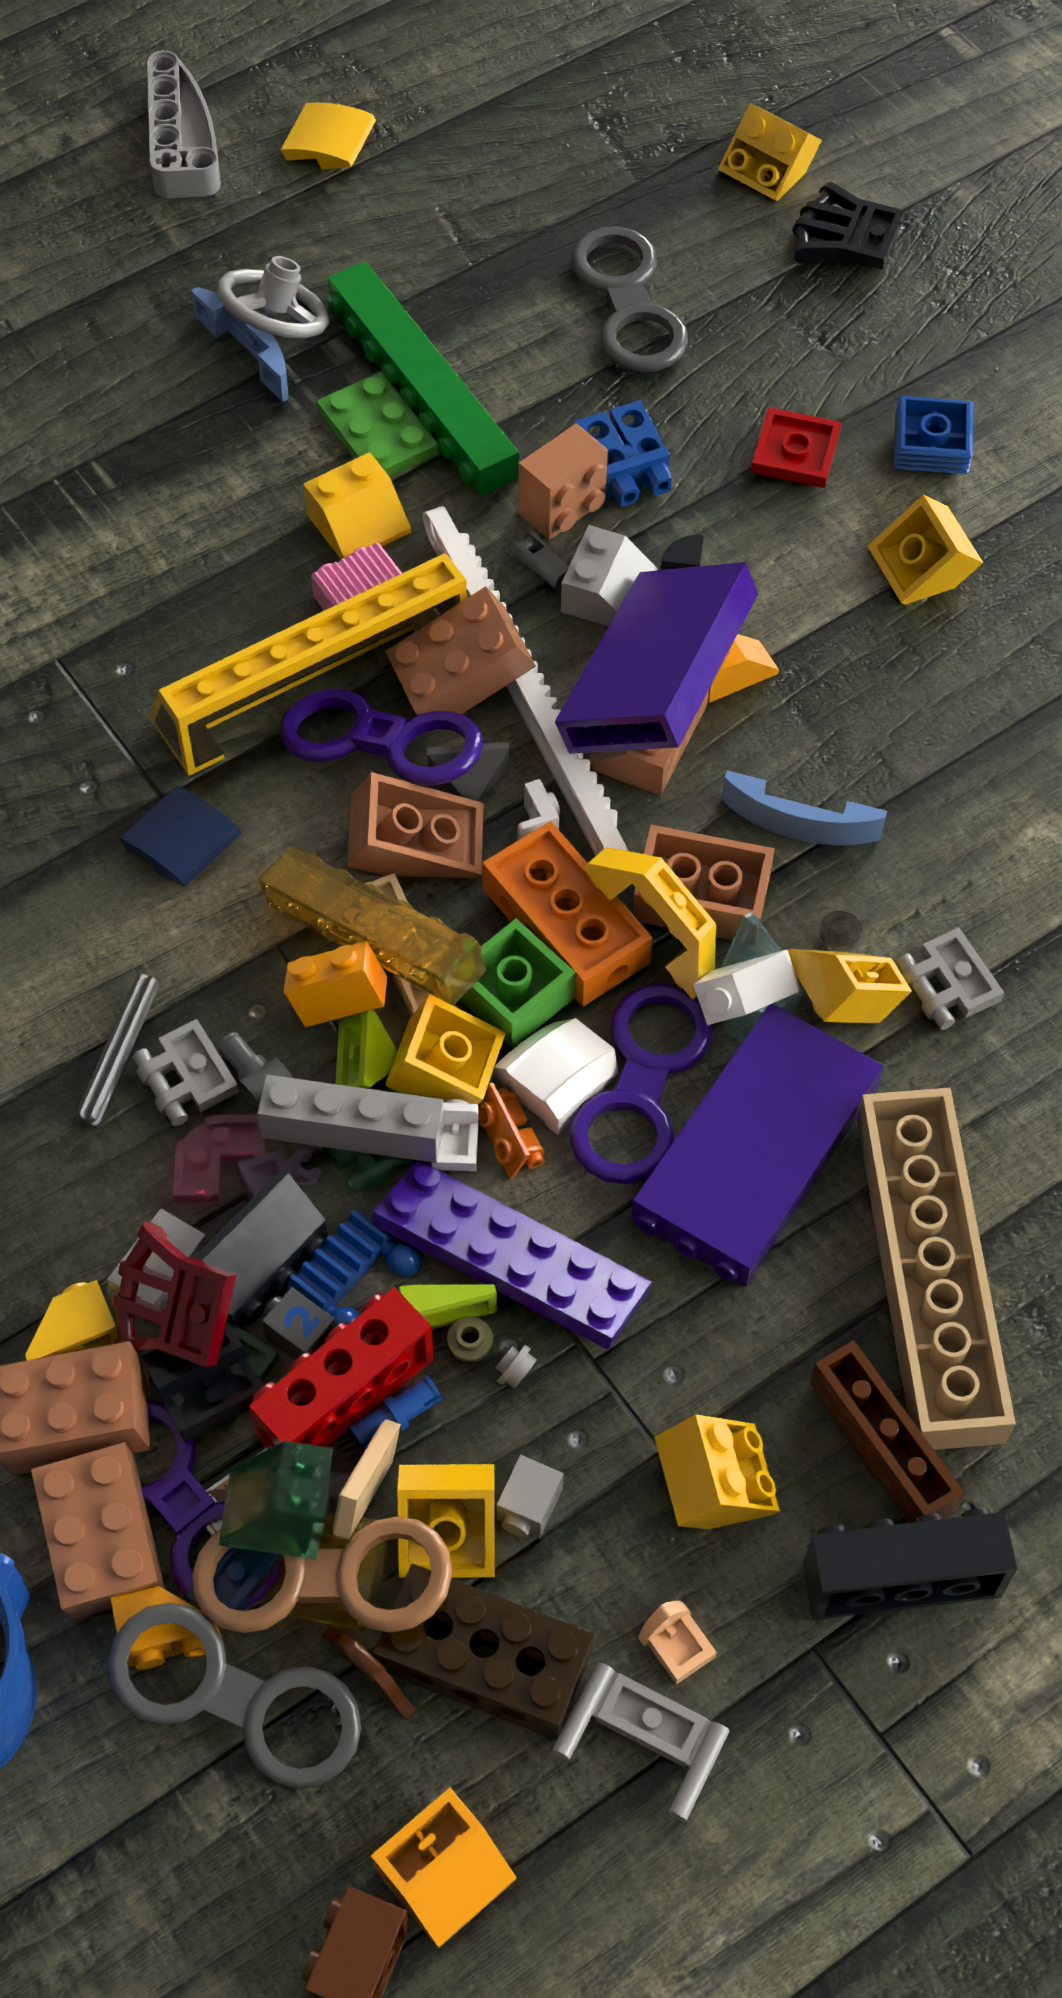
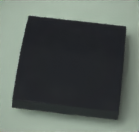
(200, 1395)

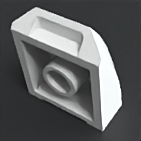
(557, 1071)

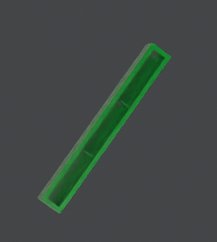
(423, 378)

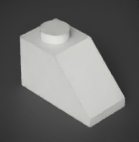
(746, 986)

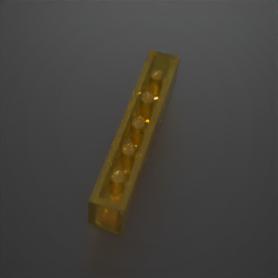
(353, 912)

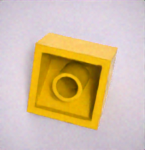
(355, 506)
(924, 551)
(445, 1054)
(459, 1507)

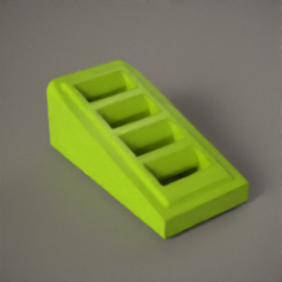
(448, 1303)

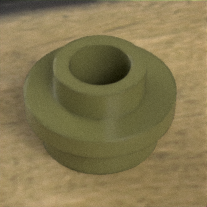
(470, 1351)

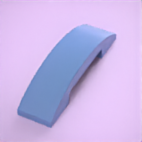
(262, 345)
(800, 821)

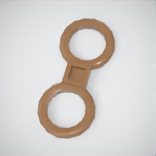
(331, 1580)

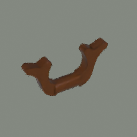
(371, 1668)

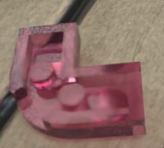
(204, 1148)

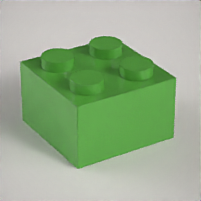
(521, 983)

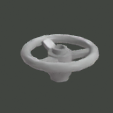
(276, 295)

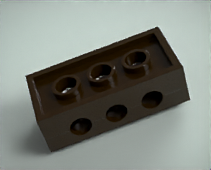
(491, 1682)

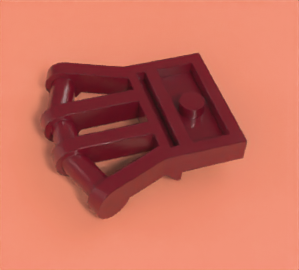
(195, 1304)

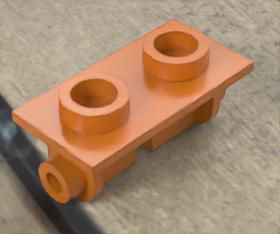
(500, 1116)

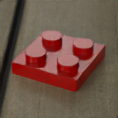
(796, 447)

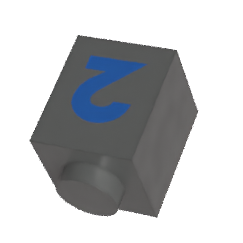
(296, 1324)

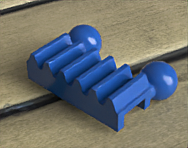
(346, 1260)

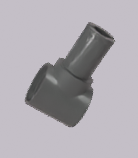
(250, 1067)

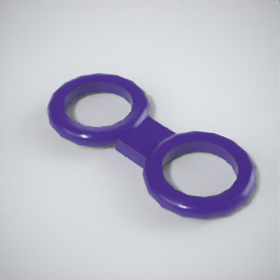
(381, 735)
(640, 1084)
(187, 1507)

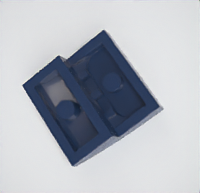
(180, 835)

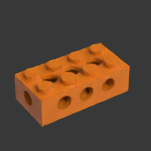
(554, 897)

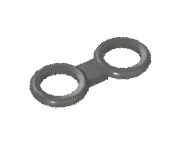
(629, 299)
(234, 1695)

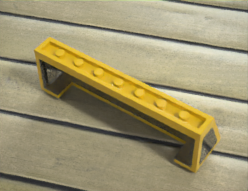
(298, 654)

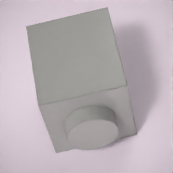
(529, 1498)

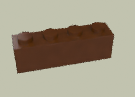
(885, 1435)

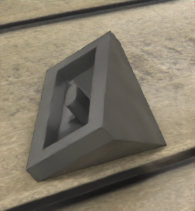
(482, 777)

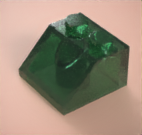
(278, 1501)

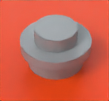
(515, 1366)

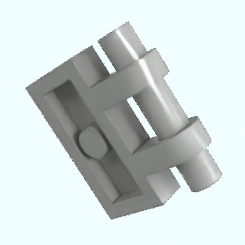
(960, 972)
(197, 1065)

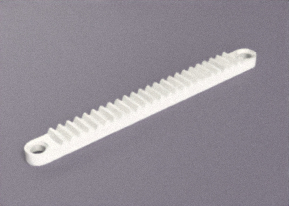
(534, 702)

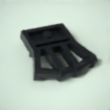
(865, 241)

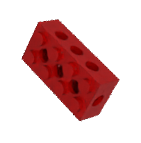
(345, 1375)

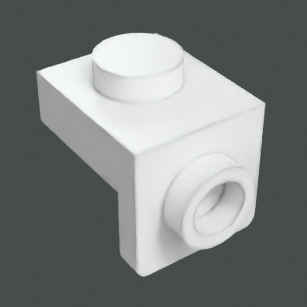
(540, 807)
(459, 1137)

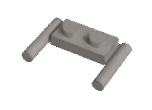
(651, 1722)

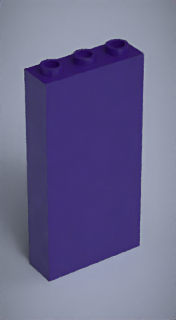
(657, 659)
(755, 1144)

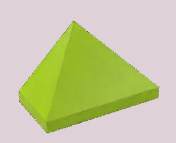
(363, 1051)

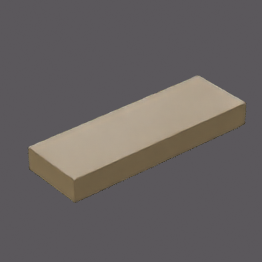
(365, 1479)

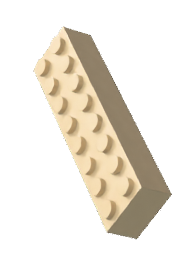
(934, 1269)

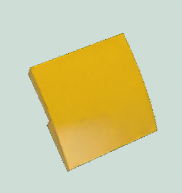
(329, 134)

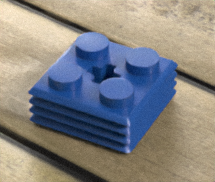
(933, 435)

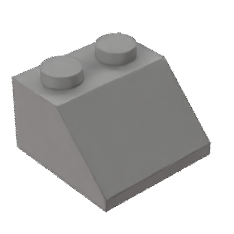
(601, 575)

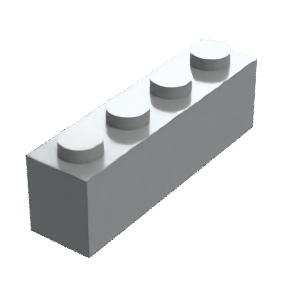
(351, 1118)

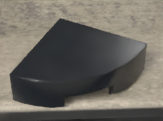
(683, 553)

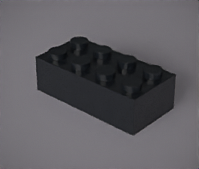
(908, 1564)

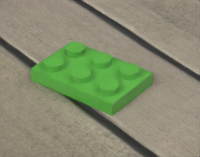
(378, 421)

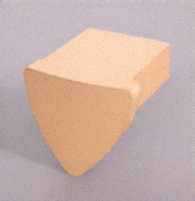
(676, 1640)

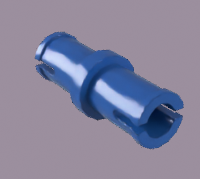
(397, 1409)

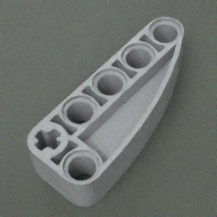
(180, 131)

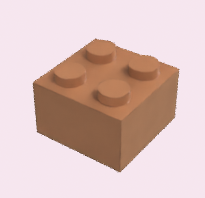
(562, 481)

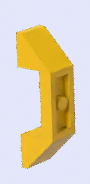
(659, 887)

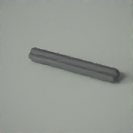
(117, 1050)

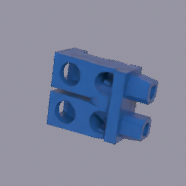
(634, 453)

